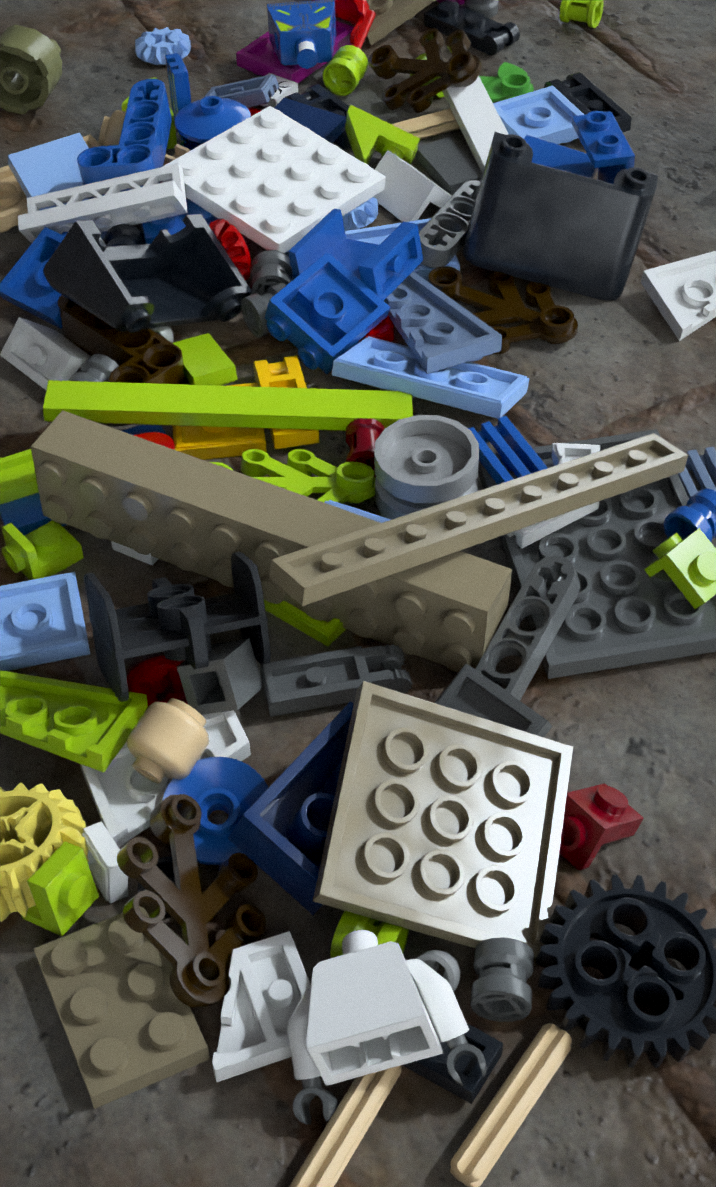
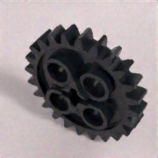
(608, 1006)

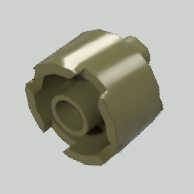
(27, 68)

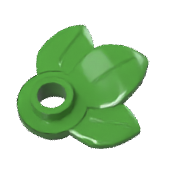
(508, 83)

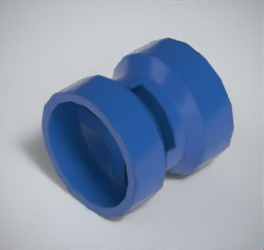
(698, 513)

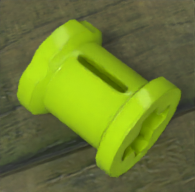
(582, 10)

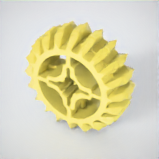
(30, 831)

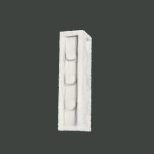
(114, 208)

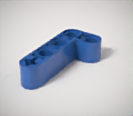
(141, 140)

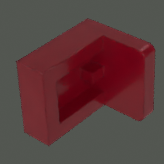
(593, 819)

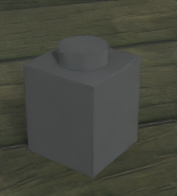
(226, 682)

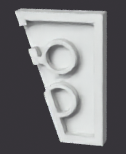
(684, 292)
(128, 798)

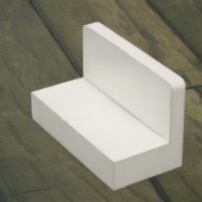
(407, 189)
(42, 353)

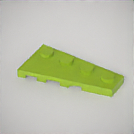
(68, 717)

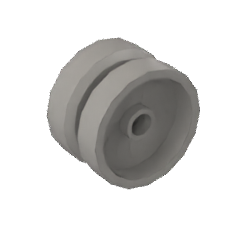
(423, 464)

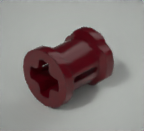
(361, 439)

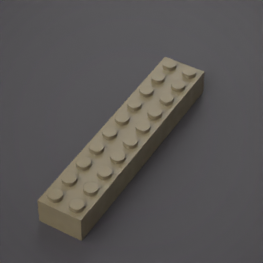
(204, 513)

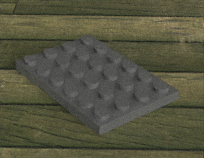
(619, 610)

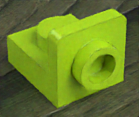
(40, 551)

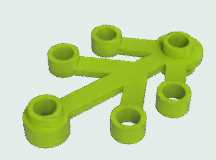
(346, 483)

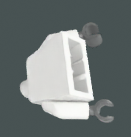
(370, 1016)

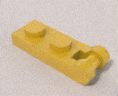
(286, 375)

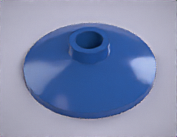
(209, 118)
(224, 786)

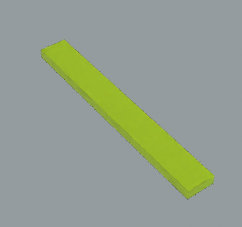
(223, 405)

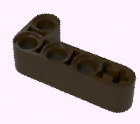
(140, 355)

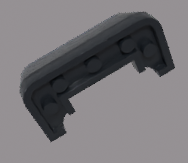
(556, 222)
(148, 285)

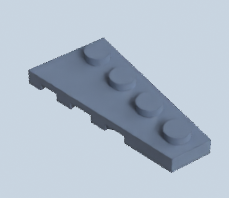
(438, 327)

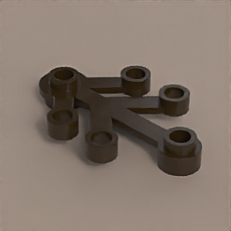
(458, 71)
(551, 323)
(197, 970)

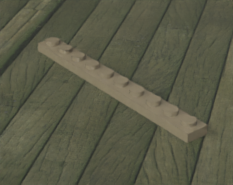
(472, 519)

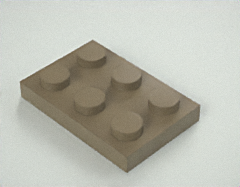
(119, 1009)

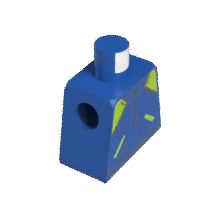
(302, 31)

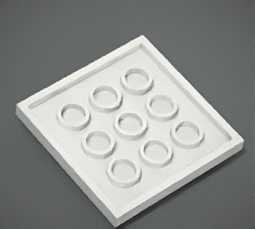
(275, 179)

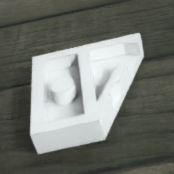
(260, 1000)

